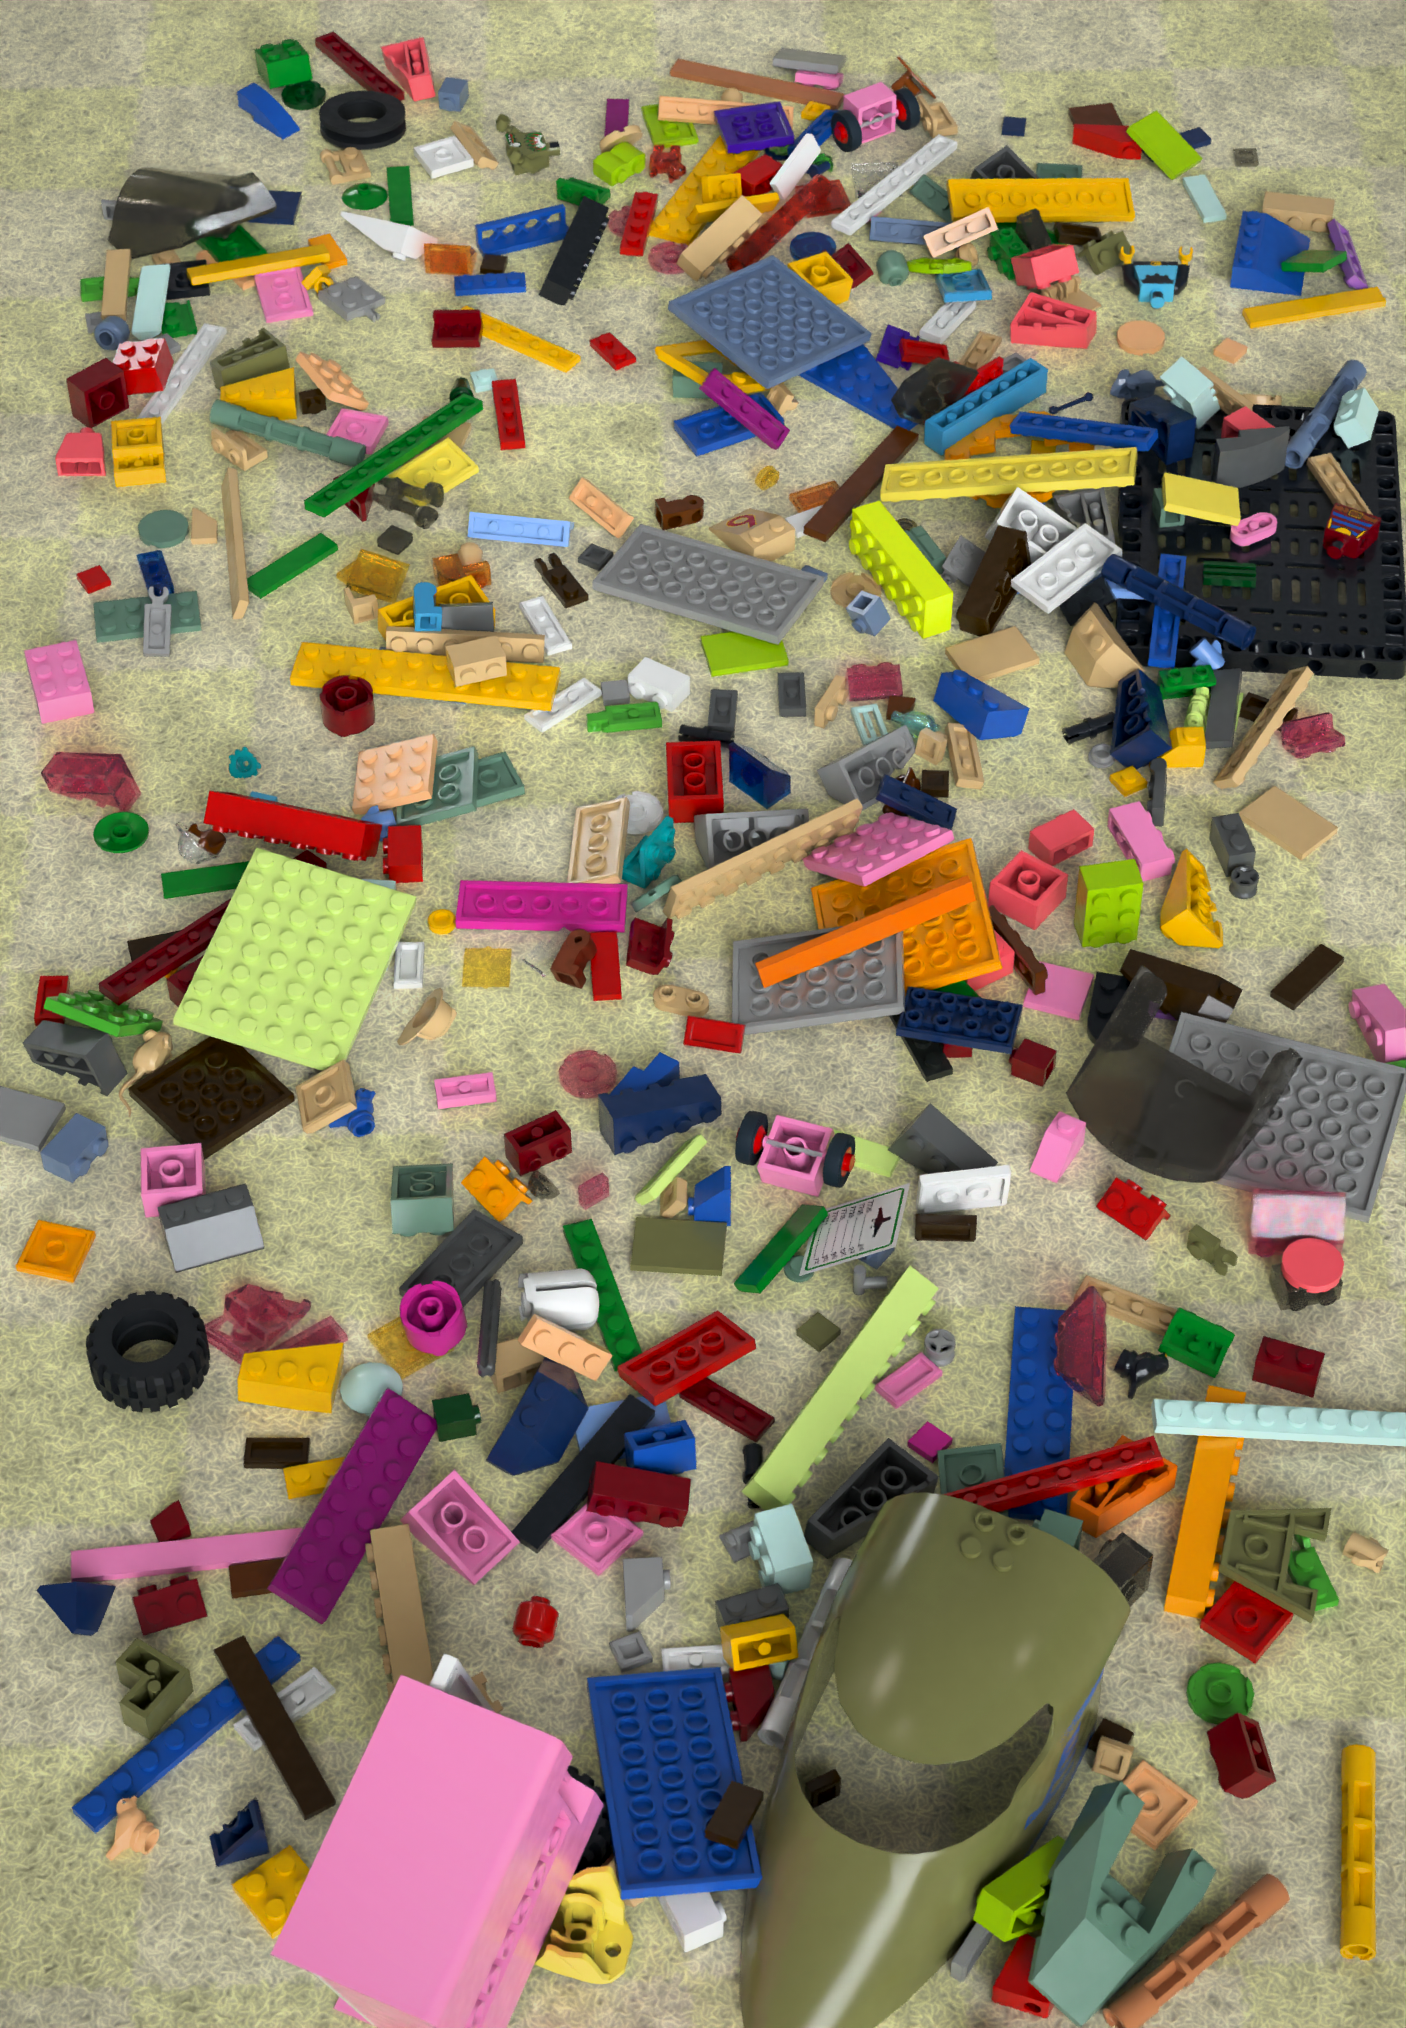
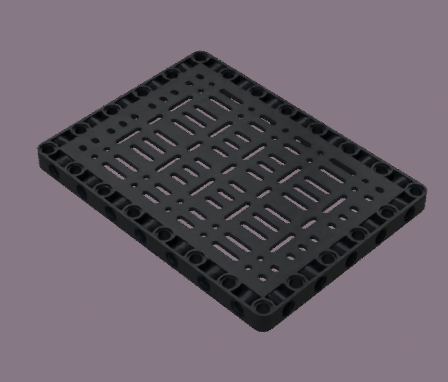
(1328, 652)

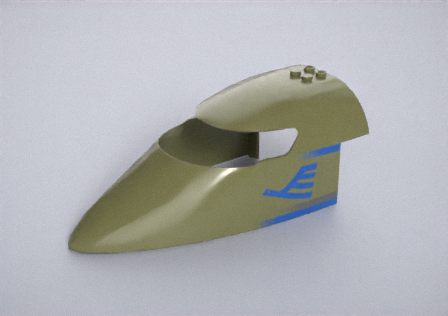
(937, 1654)

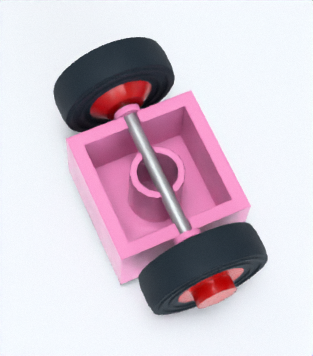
(873, 114)
(795, 1153)

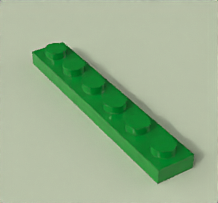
(612, 1315)

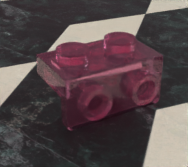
(1311, 735)

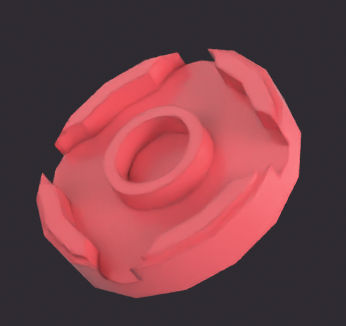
(1312, 1265)

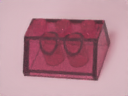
(1289, 1215)

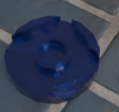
(811, 244)

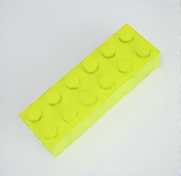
(901, 569)

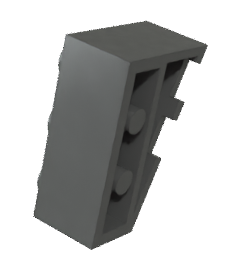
(77, 1051)
(938, 1145)

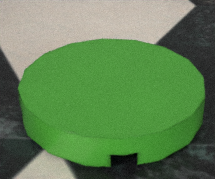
(1220, 1702)

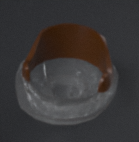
(199, 846)

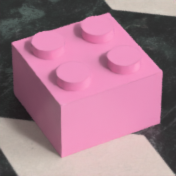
(171, 1175)

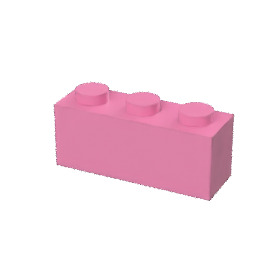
(1140, 840)

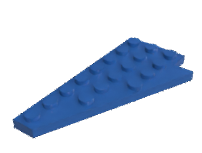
(861, 383)

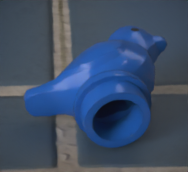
(360, 1120)

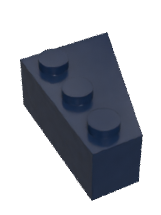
(1173, 425)

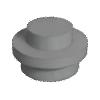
(1100, 756)

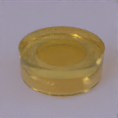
(767, 477)

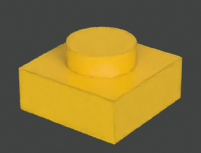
(1128, 781)

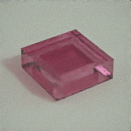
(593, 1191)

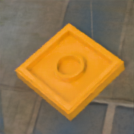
(55, 1251)

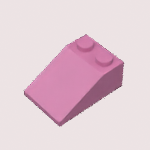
(460, 1528)

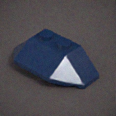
(541, 1421)

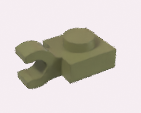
(1207, 1247)

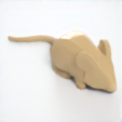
(148, 1058)

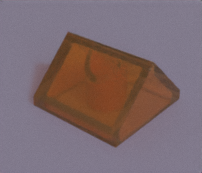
(449, 259)

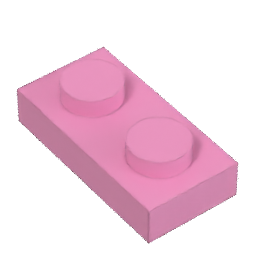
(811, 78)
(465, 1090)

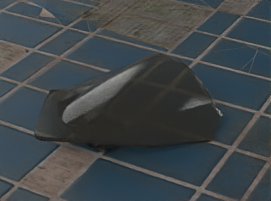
(177, 207)

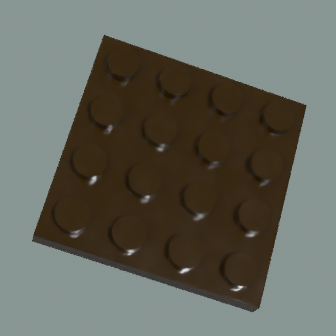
(211, 1095)

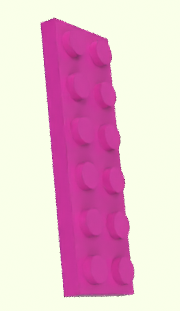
(541, 906)

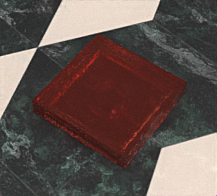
(833, 203)

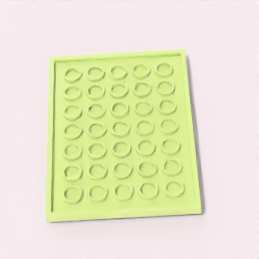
(295, 961)

